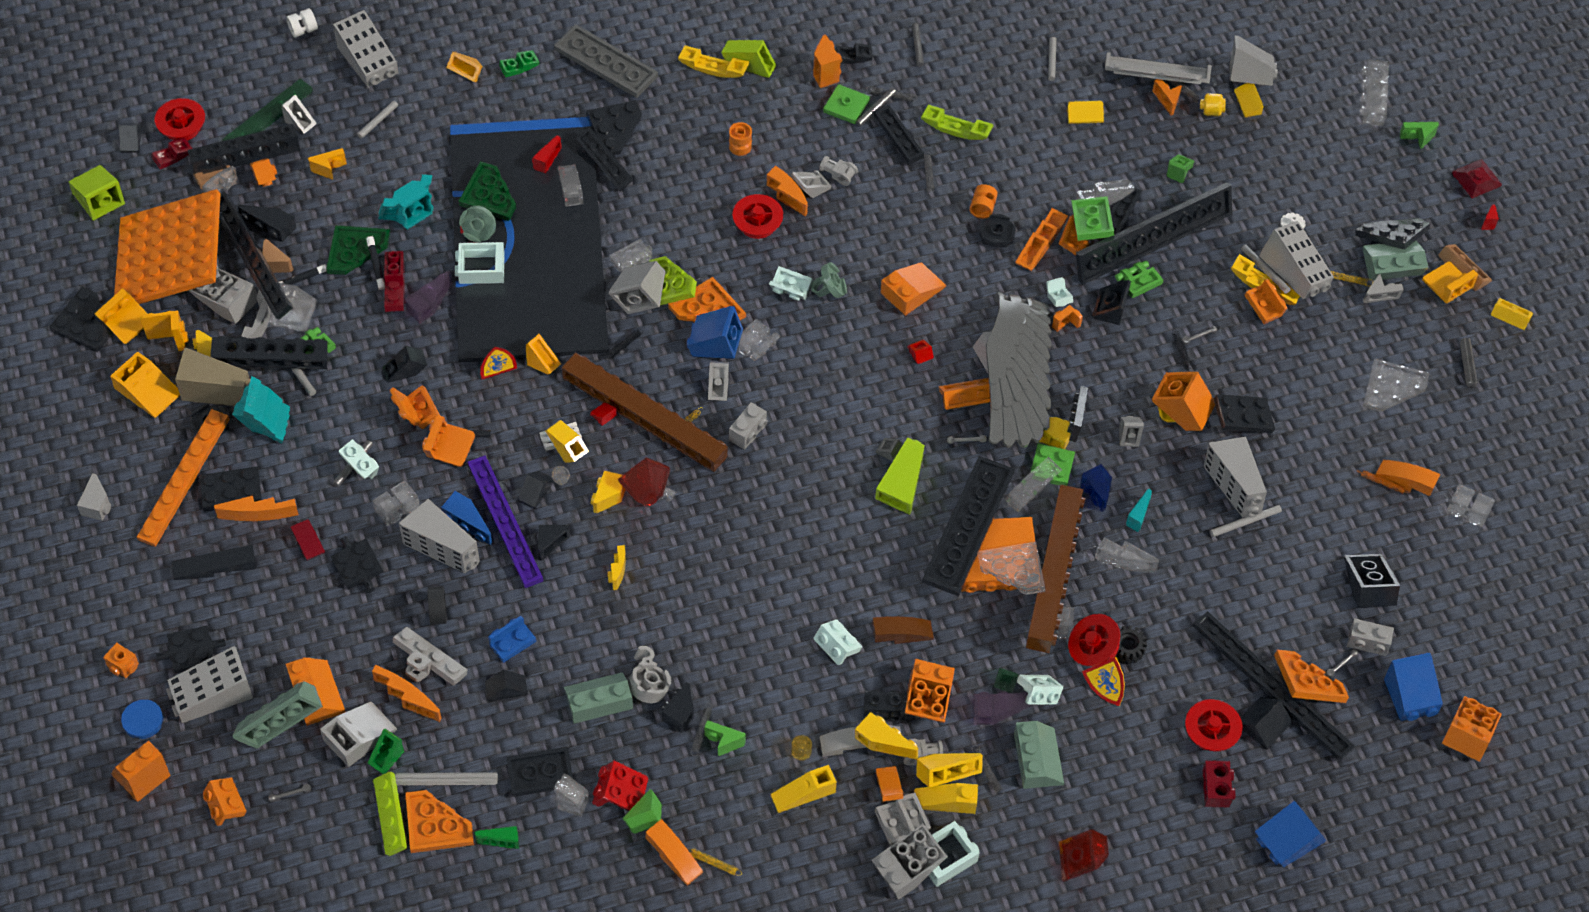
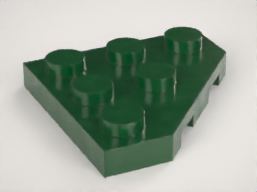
(489, 191)
(350, 247)

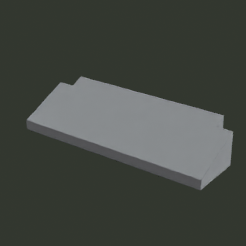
(1157, 70)

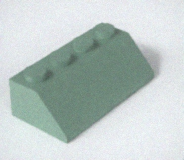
(278, 715)

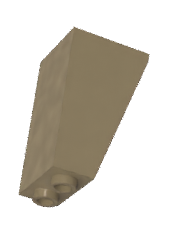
(210, 380)

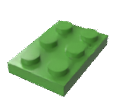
(1092, 218)

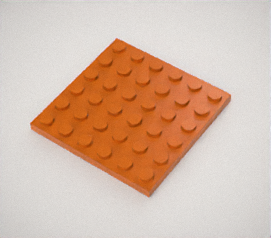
(169, 248)

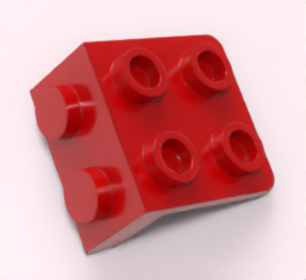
(619, 786)

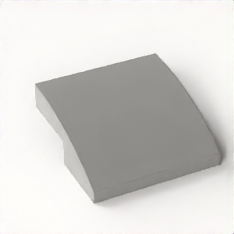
(901, 817)

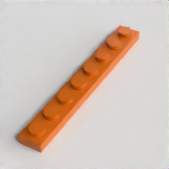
(183, 478)

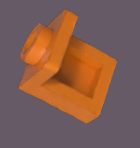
(1065, 316)

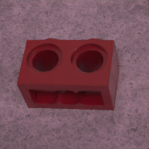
(1214, 783)

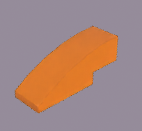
(787, 190)
(1408, 476)
(673, 852)

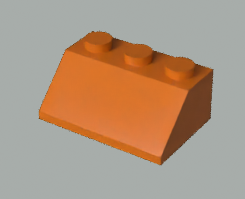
(318, 674)

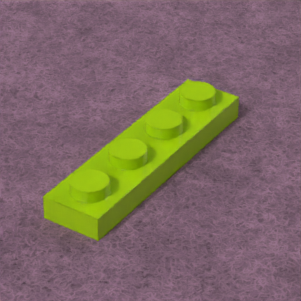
(390, 813)

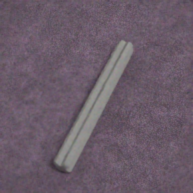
(478, 778)

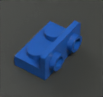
(511, 639)

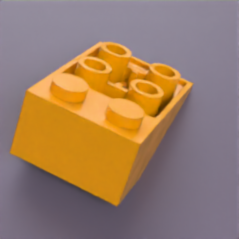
(144, 385)

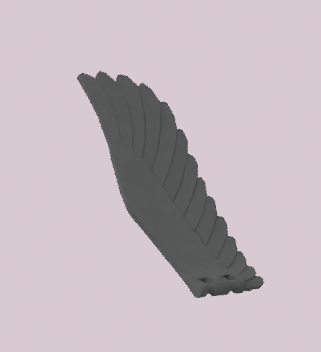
(1018, 371)

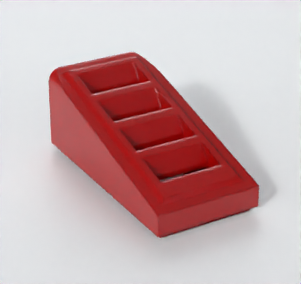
(546, 156)

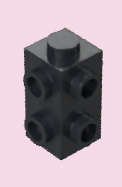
(885, 704)

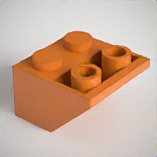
(826, 63)

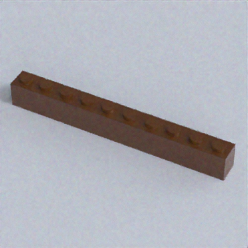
(645, 412)
(1054, 569)

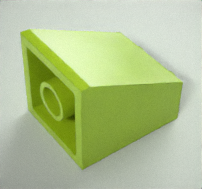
(97, 192)

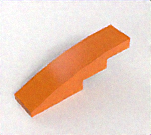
(1042, 239)
(248, 510)
(411, 697)

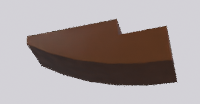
(901, 629)

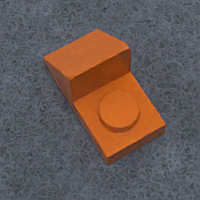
(1167, 96)

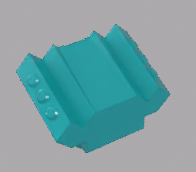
(409, 203)
(262, 411)

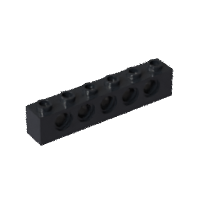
(244, 149)
(278, 359)

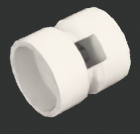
(307, 20)

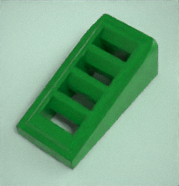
(499, 837)

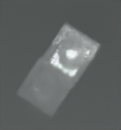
(223, 179)

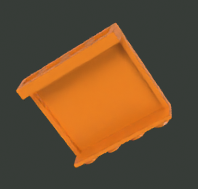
(1001, 534)

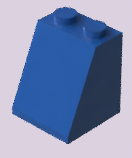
(716, 334)
(1414, 687)
(1289, 835)

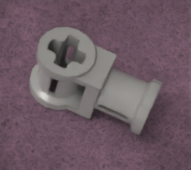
(839, 170)
(924, 749)

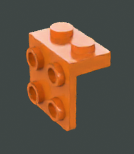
(415, 407)
(447, 442)

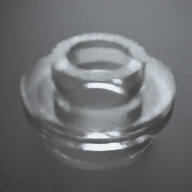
(560, 475)

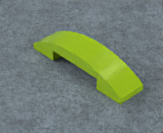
(954, 126)

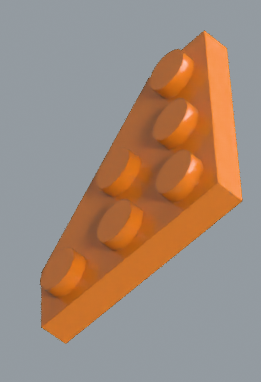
(708, 298)
(1308, 680)
(435, 824)

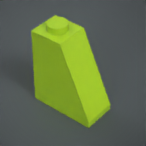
(753, 51)

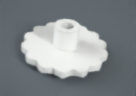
(1290, 218)

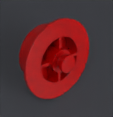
(180, 118)
(757, 215)
(1094, 640)
(1213, 725)

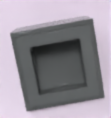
(889, 448)

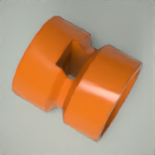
(740, 139)
(983, 201)

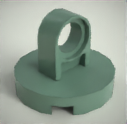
(477, 223)
(830, 281)

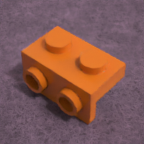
(1069, 238)
(1266, 302)
(223, 800)

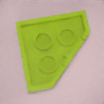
(676, 283)

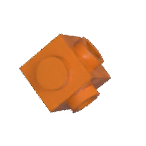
(263, 172)
(121, 661)

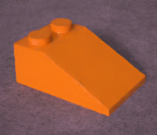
(910, 287)

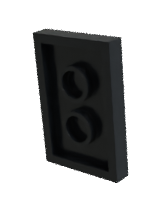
(1244, 413)
(229, 486)
(538, 770)

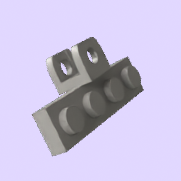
(427, 657)

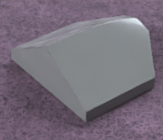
(811, 182)

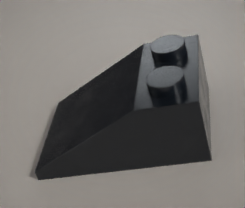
(1371, 580)

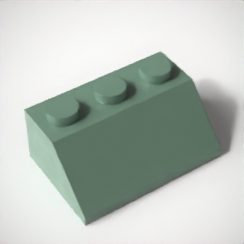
(1393, 261)
(599, 697)
(1038, 755)

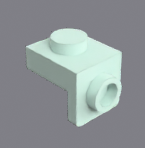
(1058, 293)

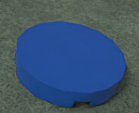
(142, 719)

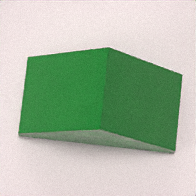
(386, 751)

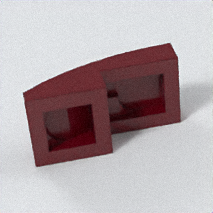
(175, 152)
(307, 539)

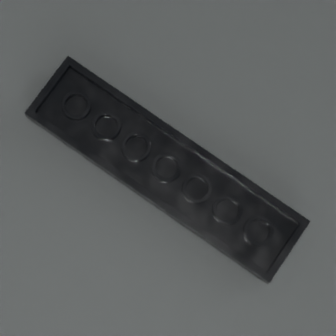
(968, 526)

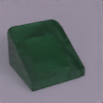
(1006, 680)

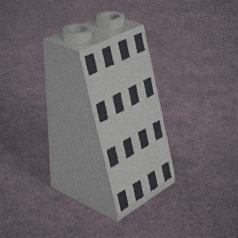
(365, 49)
(1297, 260)
(1236, 474)
(439, 537)
(209, 686)

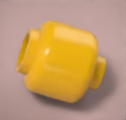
(1213, 104)

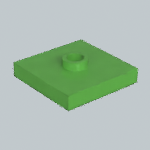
(846, 104)

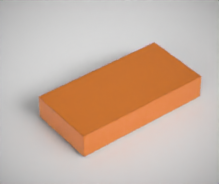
(889, 783)

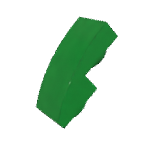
(523, 62)

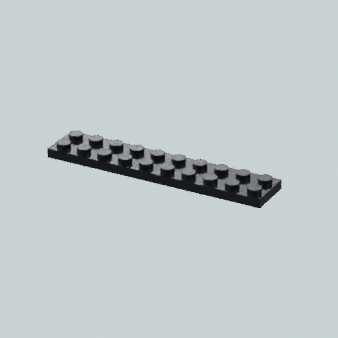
(1154, 233)

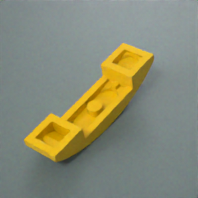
(713, 66)
(1245, 271)

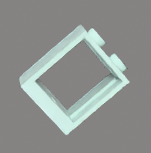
(478, 250)
(940, 876)

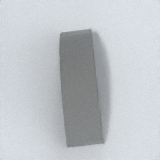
(261, 321)
(844, 739)

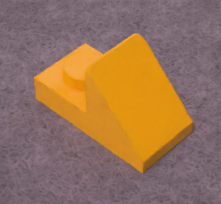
(325, 162)

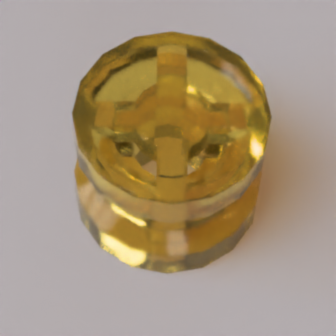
(801, 742)

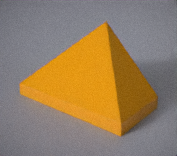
(465, 66)
(541, 356)

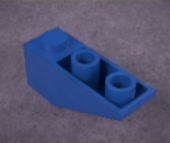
(466, 516)

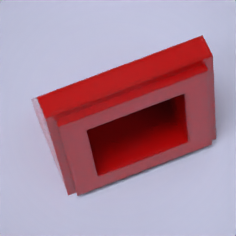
(1491, 219)
(921, 351)
(604, 413)

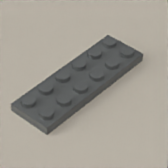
(606, 61)

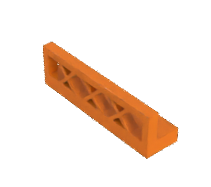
(965, 393)

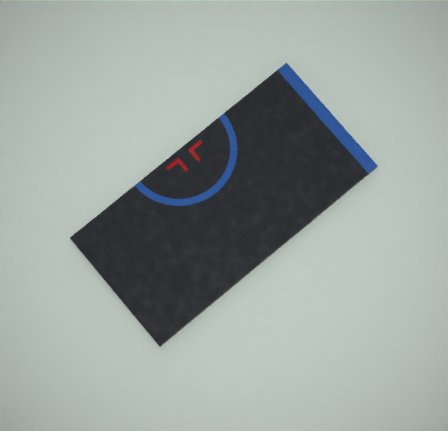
(549, 249)

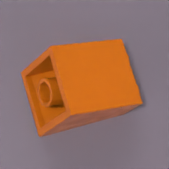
(1185, 399)
(142, 771)

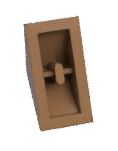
(276, 259)

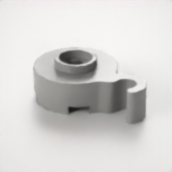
(647, 680)

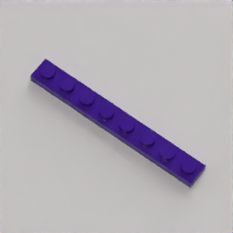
(505, 522)

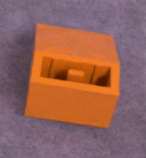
(929, 690)
(1472, 728)

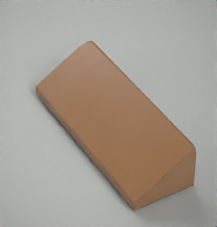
(1464, 264)

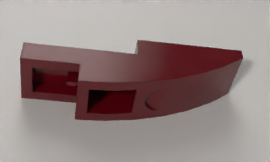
(394, 281)

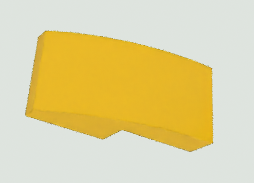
(617, 568)

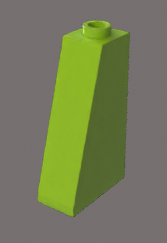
(901, 478)

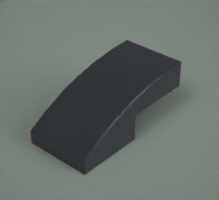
(856, 54)

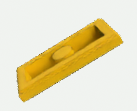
(1249, 100)
(1085, 112)
(1511, 313)

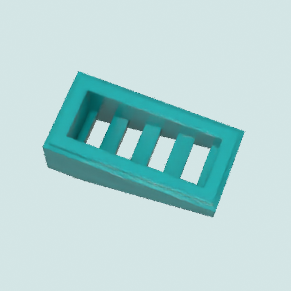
(1137, 514)

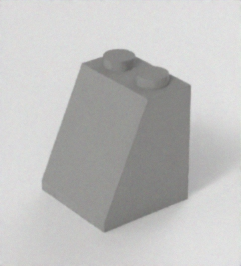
(1251, 64)
(639, 287)

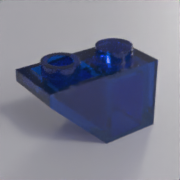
(1097, 484)

